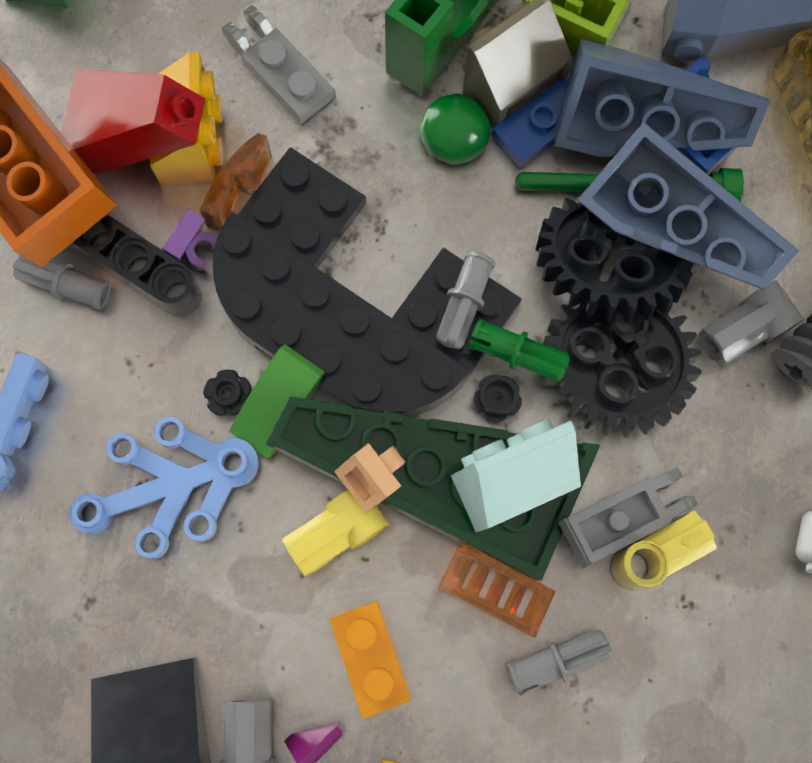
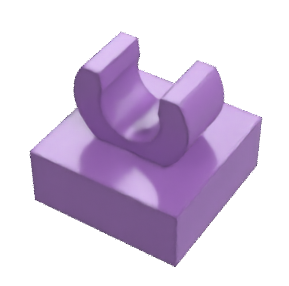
(188, 236)

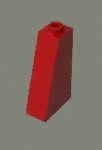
(128, 117)

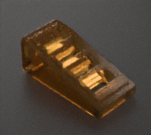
(457, 573)

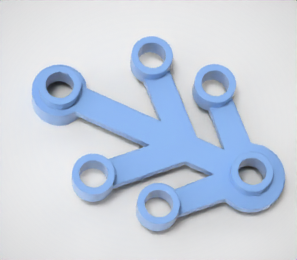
(173, 484)

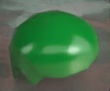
(455, 129)

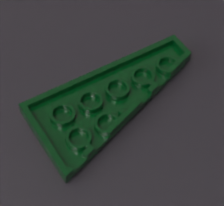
(330, 433)

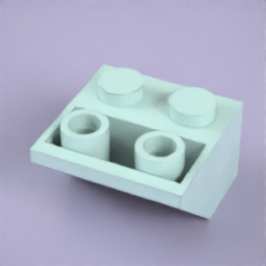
(512, 480)

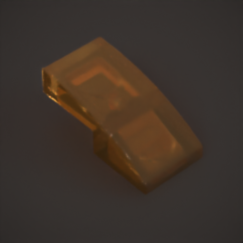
(241, 173)

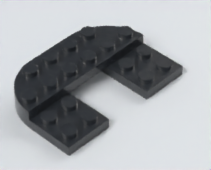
(278, 297)

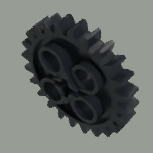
(574, 253)
(585, 377)

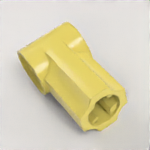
(333, 532)
(665, 551)

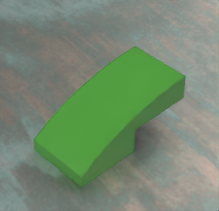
(284, 377)

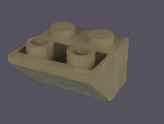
(516, 60)

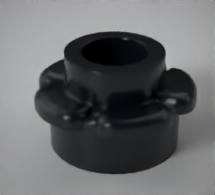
(500, 385)
(214, 390)

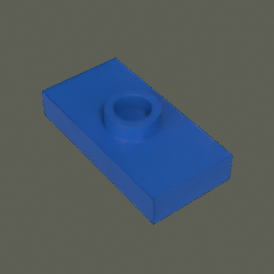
(531, 127)

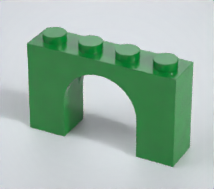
(426, 37)

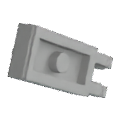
(280, 67)
(623, 518)

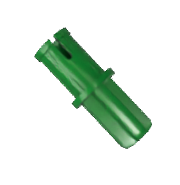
(519, 350)

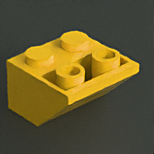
(196, 162)

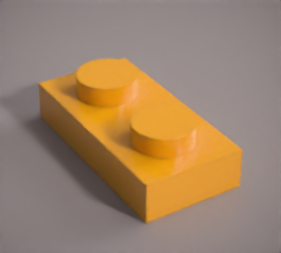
(370, 659)

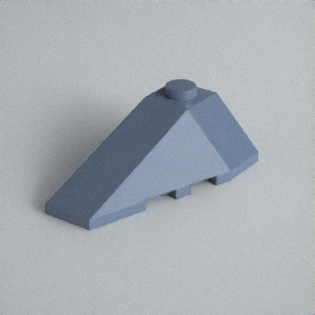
(731, 26)
(619, 90)
(679, 209)

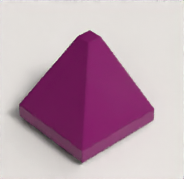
(313, 743)

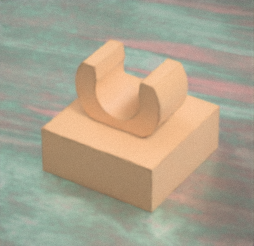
(370, 475)

